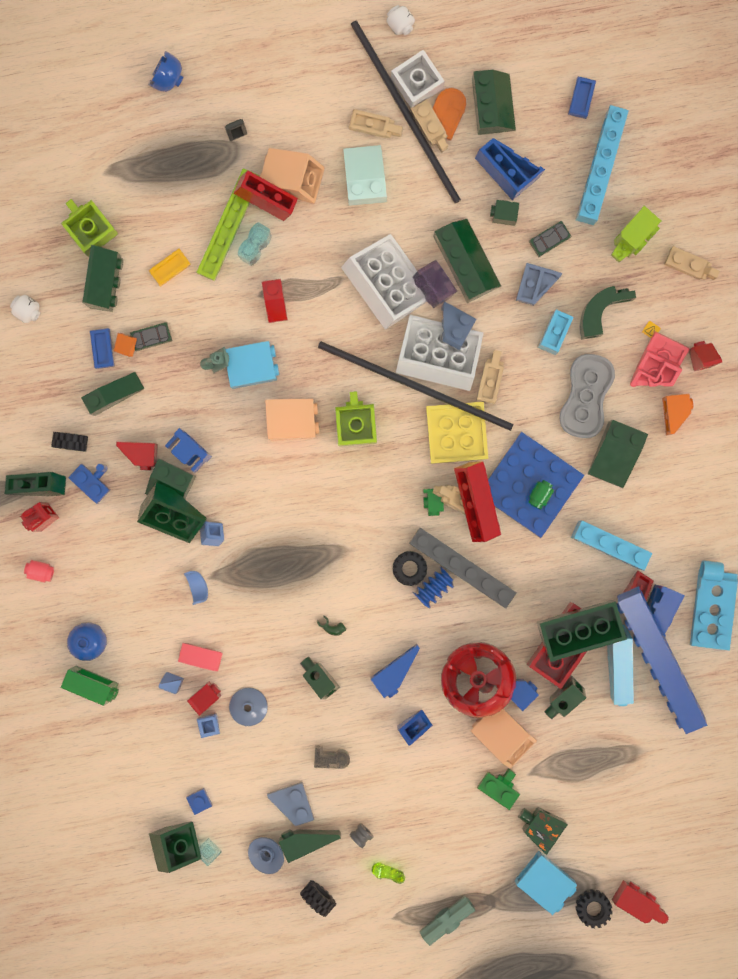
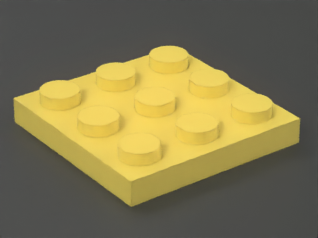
(456, 434)

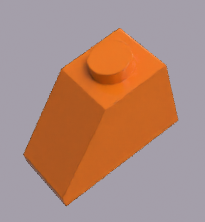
(676, 411)

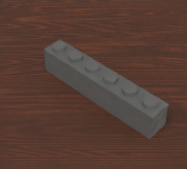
(462, 568)

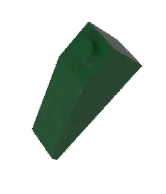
(112, 393)
(35, 484)
(302, 842)

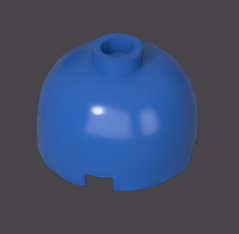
(167, 73)
(86, 641)

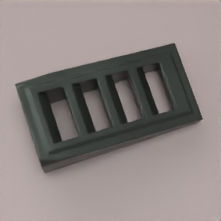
(236, 129)

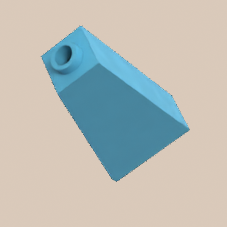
(621, 670)

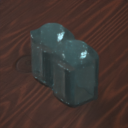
(257, 240)

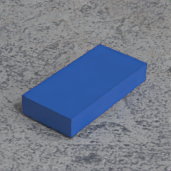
(582, 97)
(102, 348)

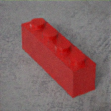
(477, 501)

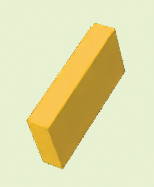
(169, 267)

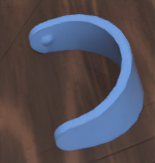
(198, 586)

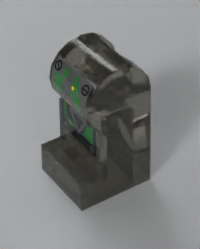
(331, 759)

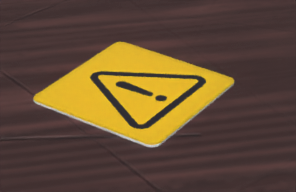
(650, 328)

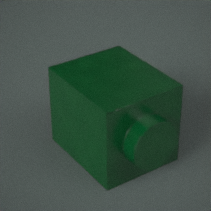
(504, 212)

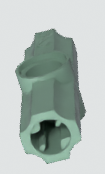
(447, 920)

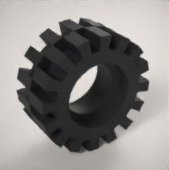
(69, 441)
(421, 568)
(318, 898)
(585, 900)

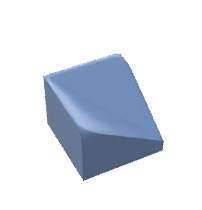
(212, 534)
(171, 683)
(208, 725)

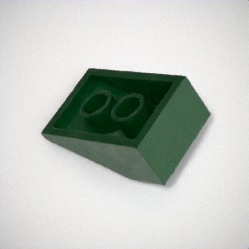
(617, 453)
(170, 514)

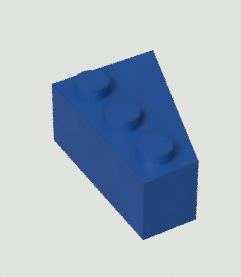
(507, 168)

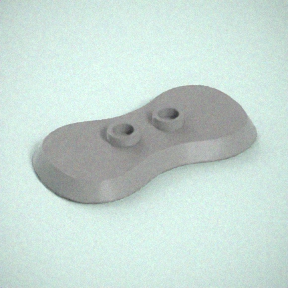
(590, 381)

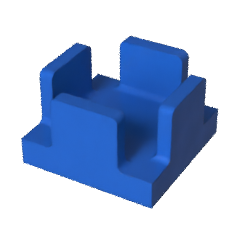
(188, 450)

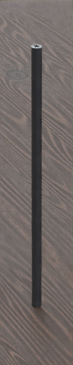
(405, 111)
(416, 386)

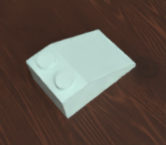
(365, 175)

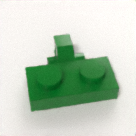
(500, 788)

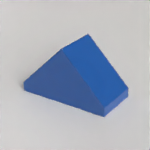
(414, 727)

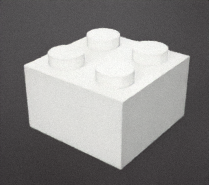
(417, 79)

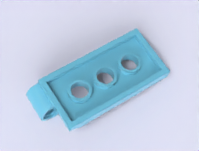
(710, 575)

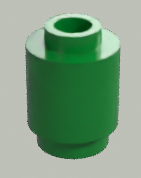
(541, 494)

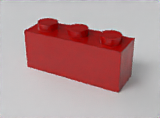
(265, 195)

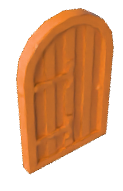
(449, 109)

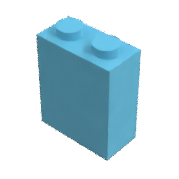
(252, 365)
(546, 883)

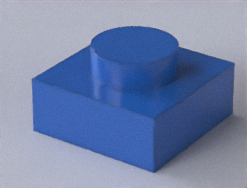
(199, 801)

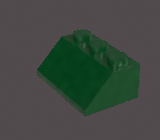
(493, 102)
(102, 279)

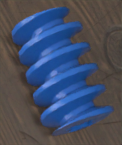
(434, 588)

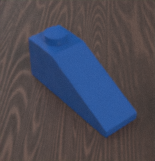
(392, 675)

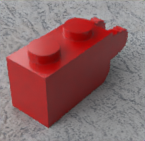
(38, 517)
(639, 904)

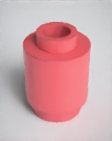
(39, 571)

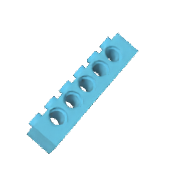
(602, 165)

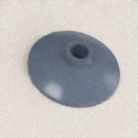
(253, 698)
(266, 855)

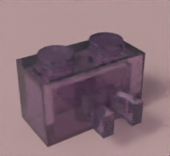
(434, 284)

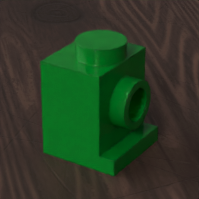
(432, 503)

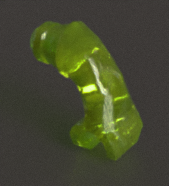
(383, 871)

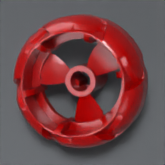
(503, 677)

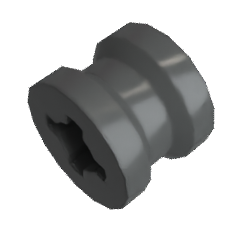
(361, 835)

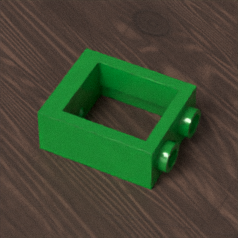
(90, 685)

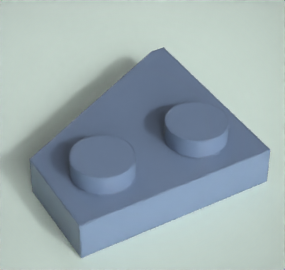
(535, 283)
(455, 325)
(293, 803)

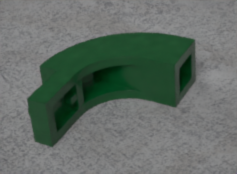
(591, 316)

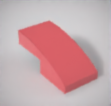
(200, 657)

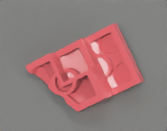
(660, 362)

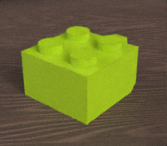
(88, 226)
(633, 236)
(355, 423)

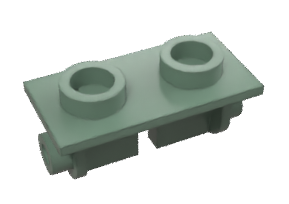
(217, 361)

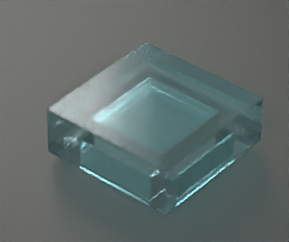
(209, 852)

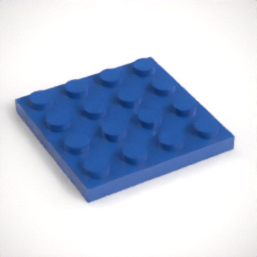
(518, 474)

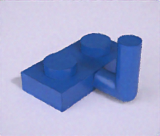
(90, 482)

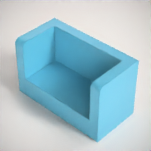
(555, 332)

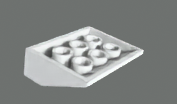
(385, 280)
(432, 360)

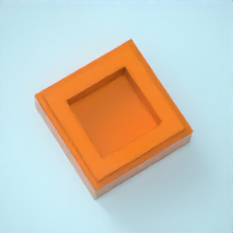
(125, 344)

